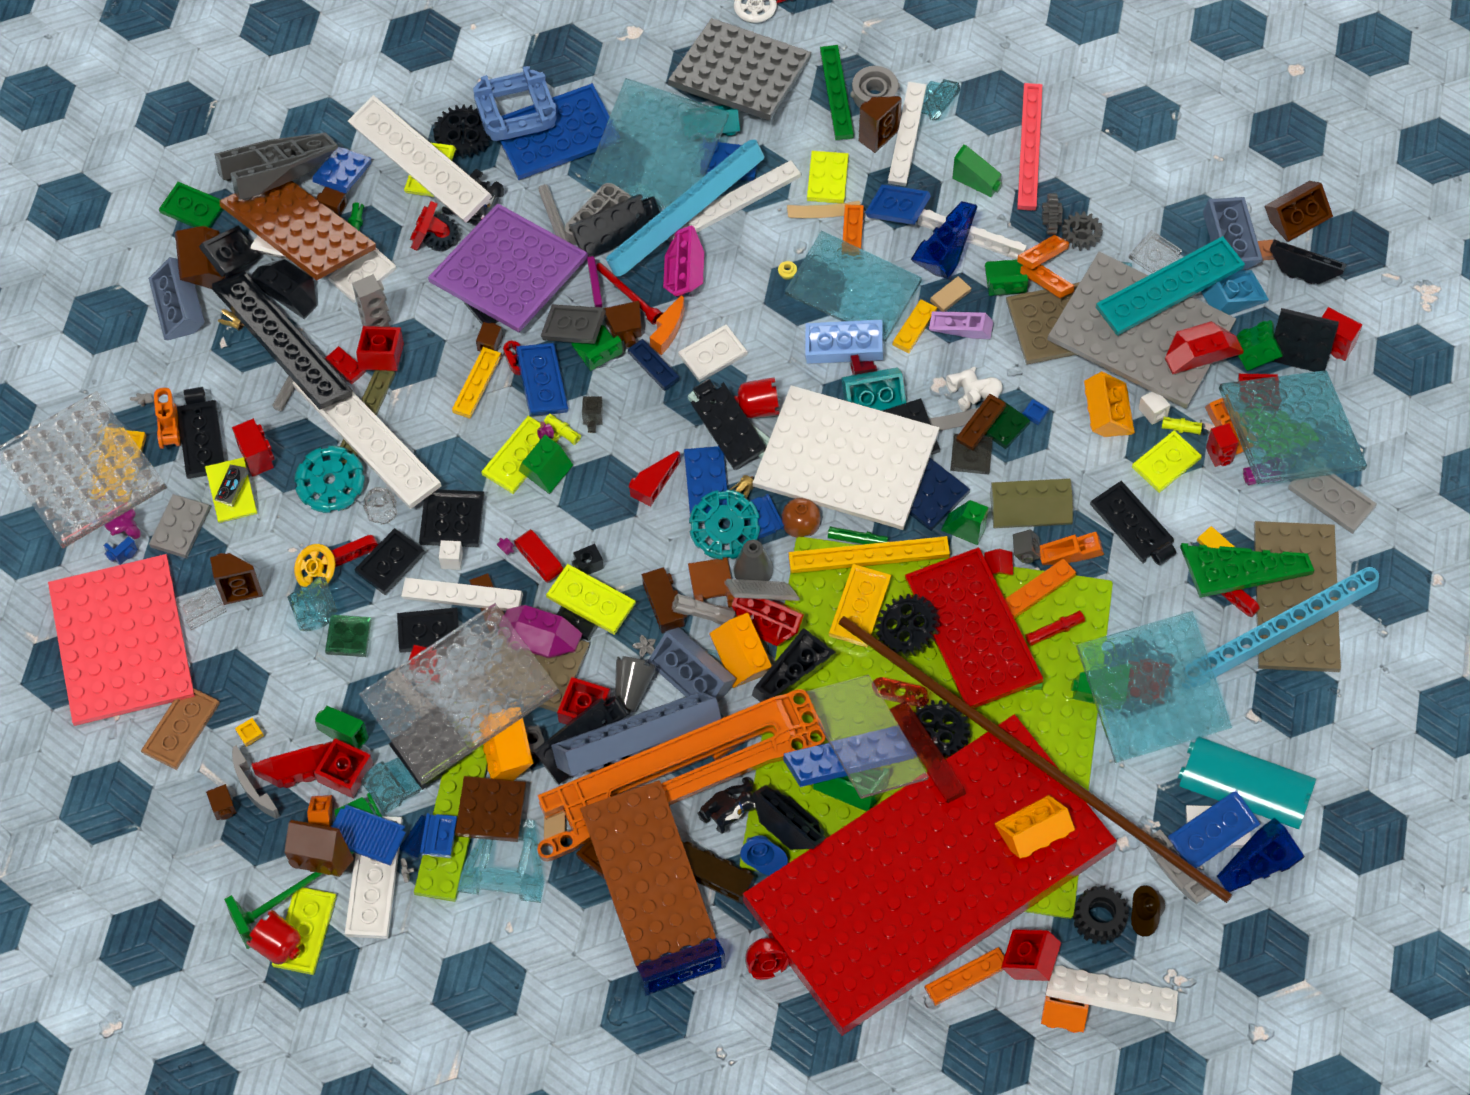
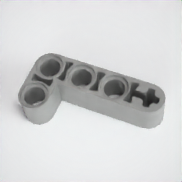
(599, 199)

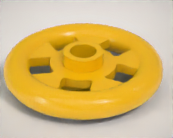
(309, 565)

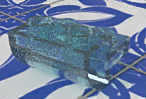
(939, 97)
(312, 605)
(390, 784)

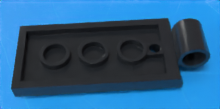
(613, 225)
(727, 424)
(199, 432)
(1134, 524)
(586, 721)

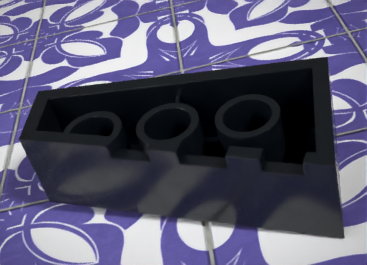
(794, 666)

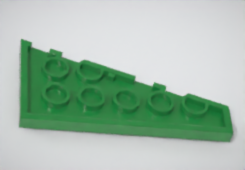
(1236, 568)

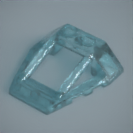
(504, 880)

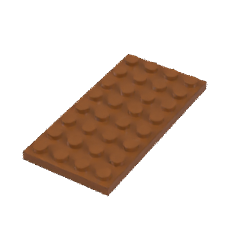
(300, 228)
(647, 872)

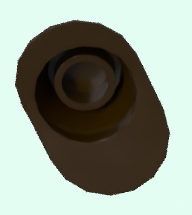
(1146, 910)

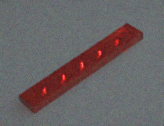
(927, 752)

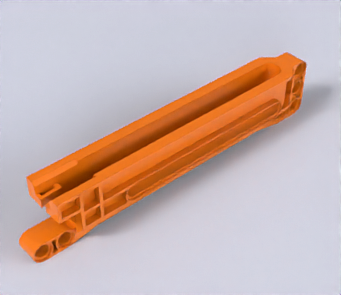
(775, 716)

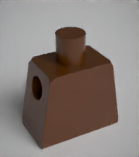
(624, 322)

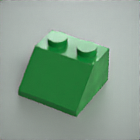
(546, 464)

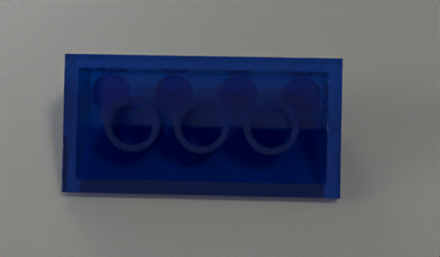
(681, 966)

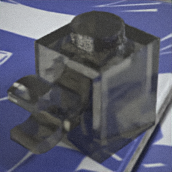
(592, 412)

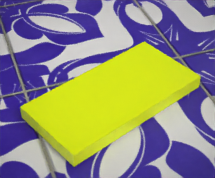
(507, 461)
(590, 599)
(310, 915)

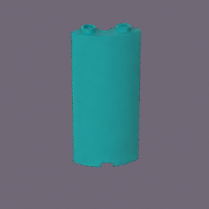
(1264, 786)

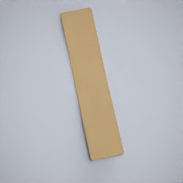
(818, 211)

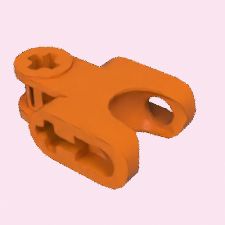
(167, 419)

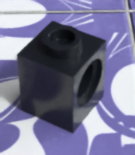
(588, 553)

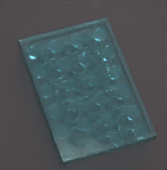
(852, 283)

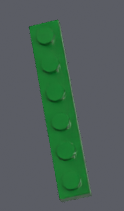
(836, 92)

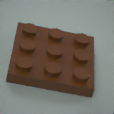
(490, 809)

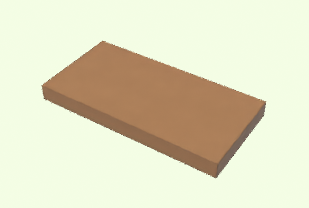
(180, 729)

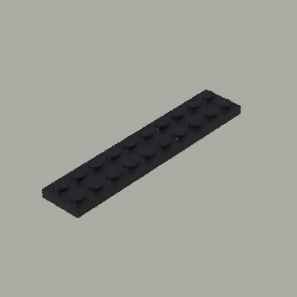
(282, 340)

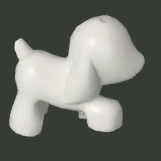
(973, 388)

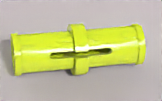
(1181, 425)
(563, 429)

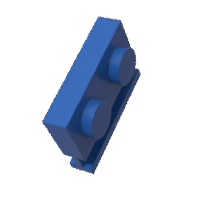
(769, 517)
(438, 835)

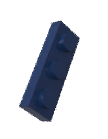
(653, 364)

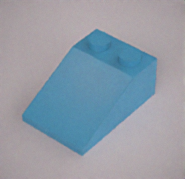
(1235, 293)

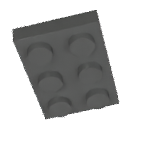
(573, 323)

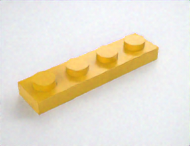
(476, 382)

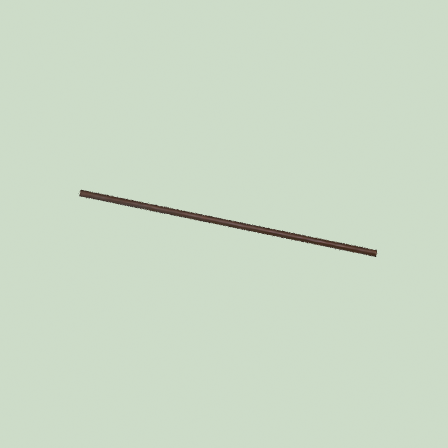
(1036, 760)

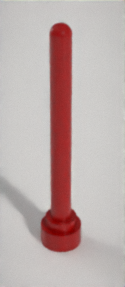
(651, 313)

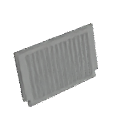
(761, 589)

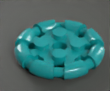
(321, 471)
(718, 513)

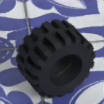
(1105, 899)

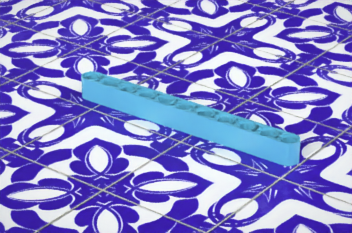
(685, 208)
(1292, 624)

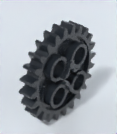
(449, 131)
(908, 625)
(939, 715)

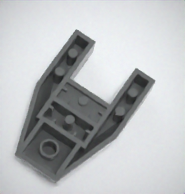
(272, 162)

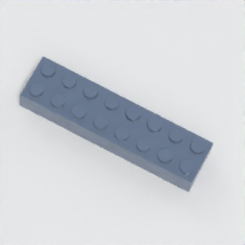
(635, 733)

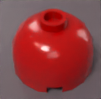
(765, 958)

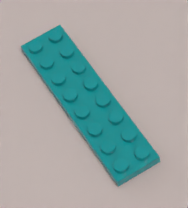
(1170, 285)

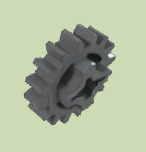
(1052, 213)
(1082, 230)

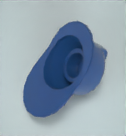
(763, 855)

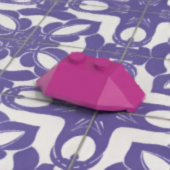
(684, 262)

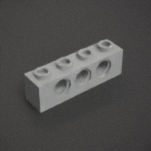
(371, 302)

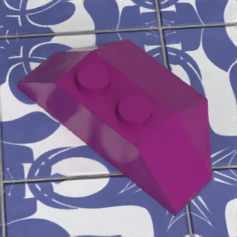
(543, 631)

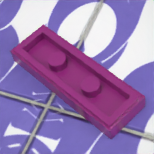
(594, 282)

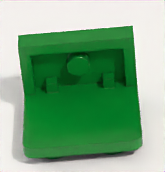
(1005, 277)
(1258, 345)
(601, 352)

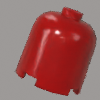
(758, 398)
(275, 939)

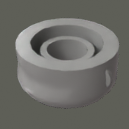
(871, 79)

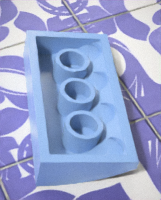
(839, 340)

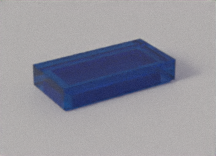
(413, 841)

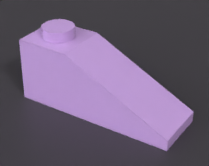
(962, 324)

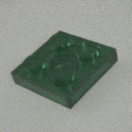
(348, 635)

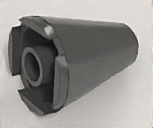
(753, 563)
(632, 681)

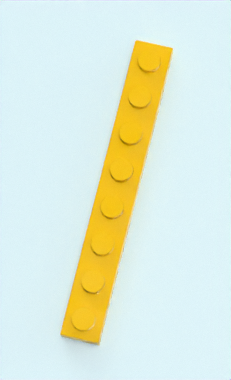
(868, 554)

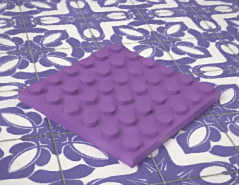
(508, 267)

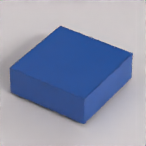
(1035, 411)

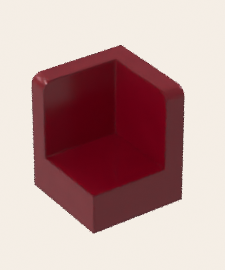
(861, 367)

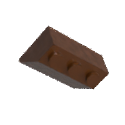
(879, 121)
(1299, 210)
(192, 262)
(234, 578)
(317, 848)

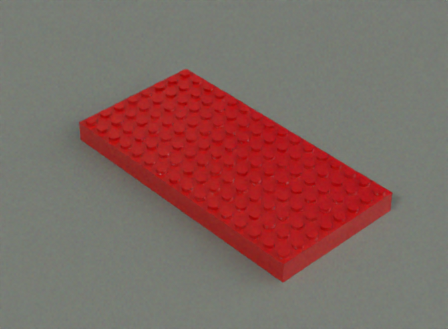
(920, 880)

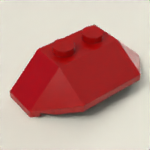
(1201, 346)
(771, 618)
(291, 767)

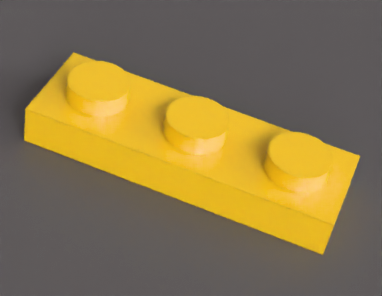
(914, 326)

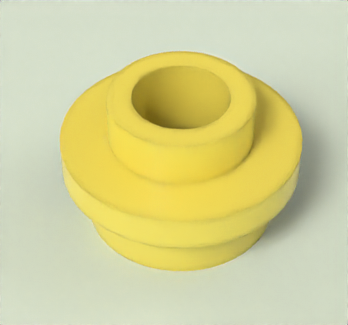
(787, 274)

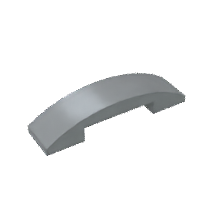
(263, 802)
(1183, 882)

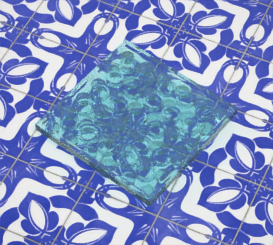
(656, 143)
(1292, 427)
(1153, 686)

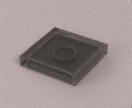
(971, 461)

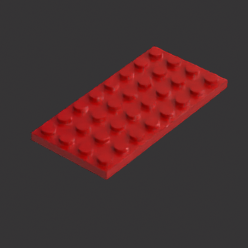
(976, 629)

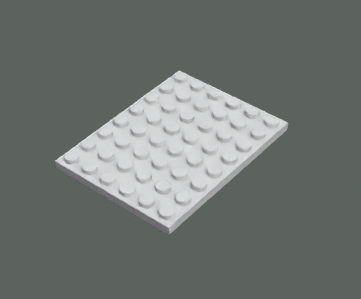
(846, 457)

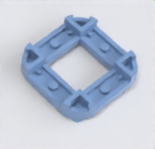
(501, 129)

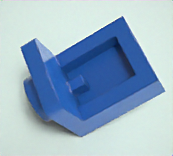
(122, 552)

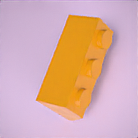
(1108, 405)
(741, 649)
(508, 753)
(1035, 826)

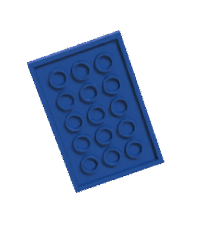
(576, 133)

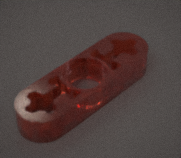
(893, 685)

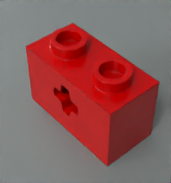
(1222, 445)

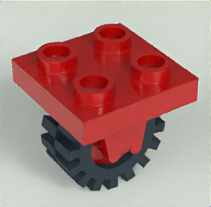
(433, 229)

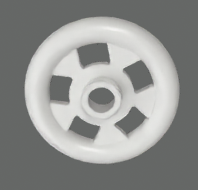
(754, 17)

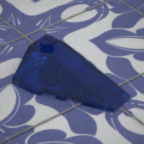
(944, 248)
(1265, 853)

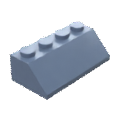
(1232, 220)
(175, 301)
(690, 666)

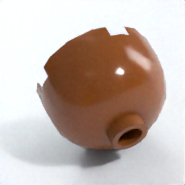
(801, 517)

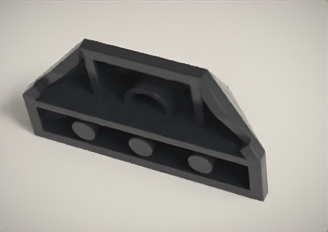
(1305, 264)
(287, 286)
(787, 819)

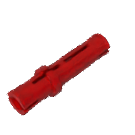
(1063, 624)

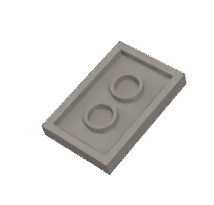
(179, 526)

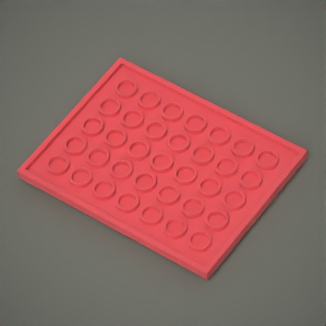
(120, 640)

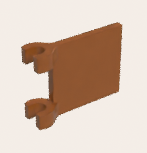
(709, 579)

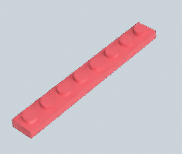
(1029, 147)

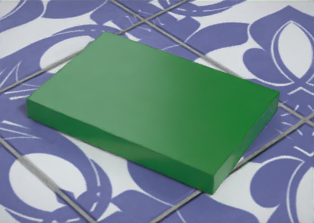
(191, 206)

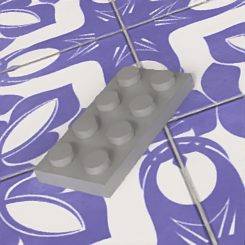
(1335, 499)

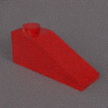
(653, 479)

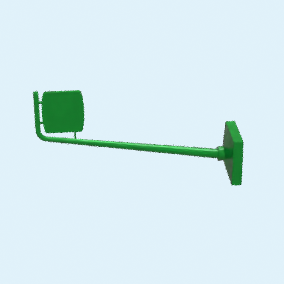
(244, 919)

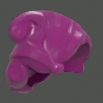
(124, 523)

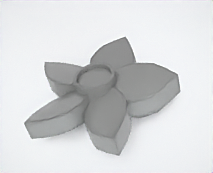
(142, 398)
(645, 646)
(405, 872)

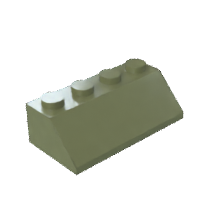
(1031, 503)

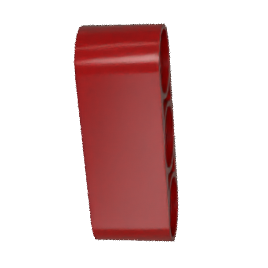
(538, 556)

